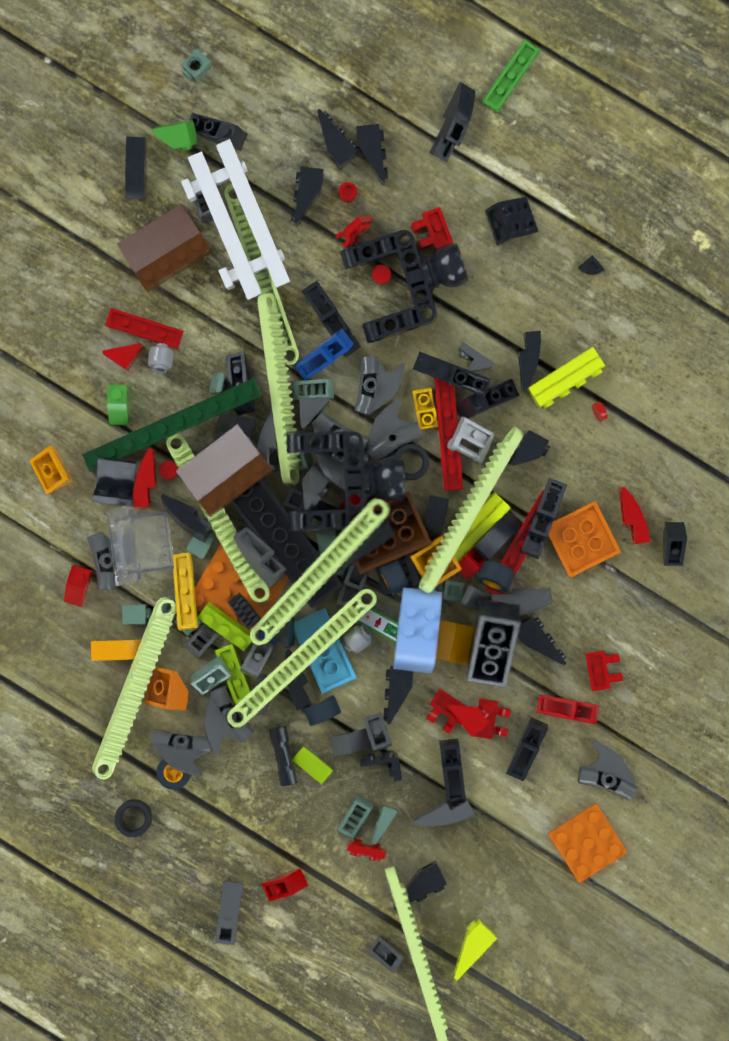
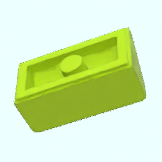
(312, 764)

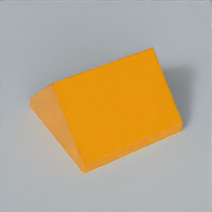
(50, 469)
(421, 557)
(454, 641)

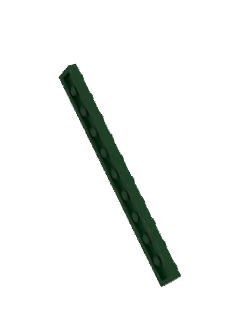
(175, 423)

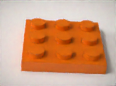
(582, 539)
(587, 842)

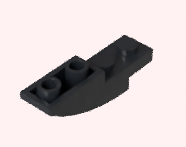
(456, 123)
(452, 374)

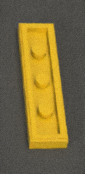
(185, 591)

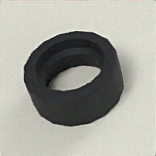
(425, 460)
(133, 832)

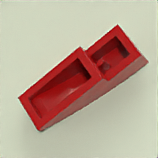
(145, 481)
(633, 516)
(568, 709)

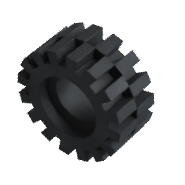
(244, 611)

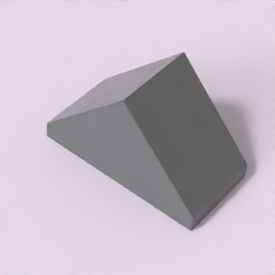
(310, 409)
(349, 742)
(387, 954)

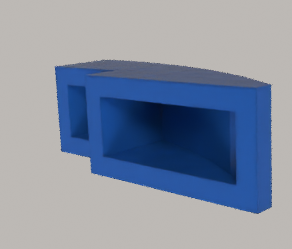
(324, 354)

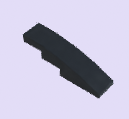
(328, 313)
(543, 518)
(376, 539)

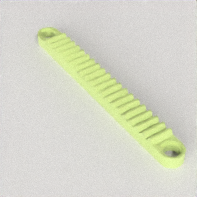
(263, 277)
(278, 385)
(470, 510)
(223, 530)
(319, 572)
(301, 658)
(134, 688)
(418, 954)

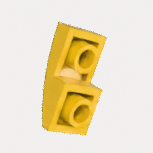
(425, 408)

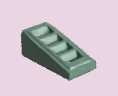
(218, 383)
(329, 389)
(361, 801)
(384, 819)

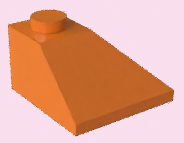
(166, 690)

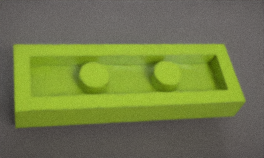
(225, 626)
(238, 682)

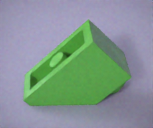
(177, 135)
(118, 404)

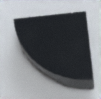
(591, 266)

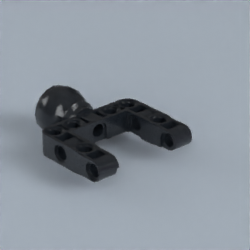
(421, 275)
(365, 479)

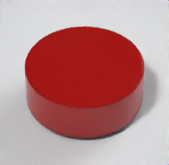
(347, 192)
(381, 274)
(599, 411)
(168, 470)

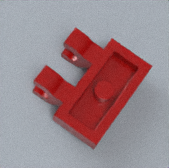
(436, 228)
(351, 232)
(598, 670)
(440, 704)
(492, 709)
(374, 852)

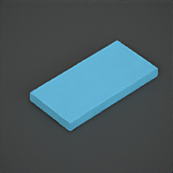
(332, 666)

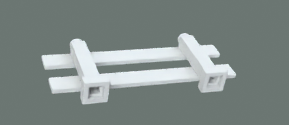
(207, 184)

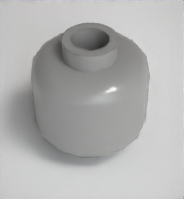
(160, 358)
(357, 638)

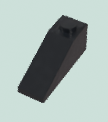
(238, 373)

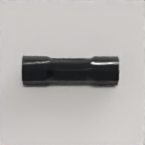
(286, 771)

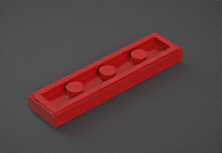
(144, 328)

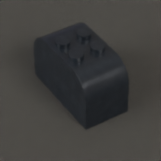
(493, 642)

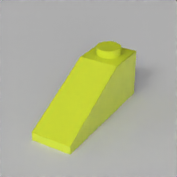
(475, 943)

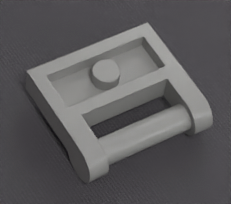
(474, 435)

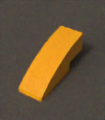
(114, 649)

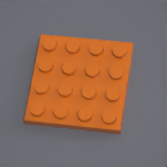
(222, 583)

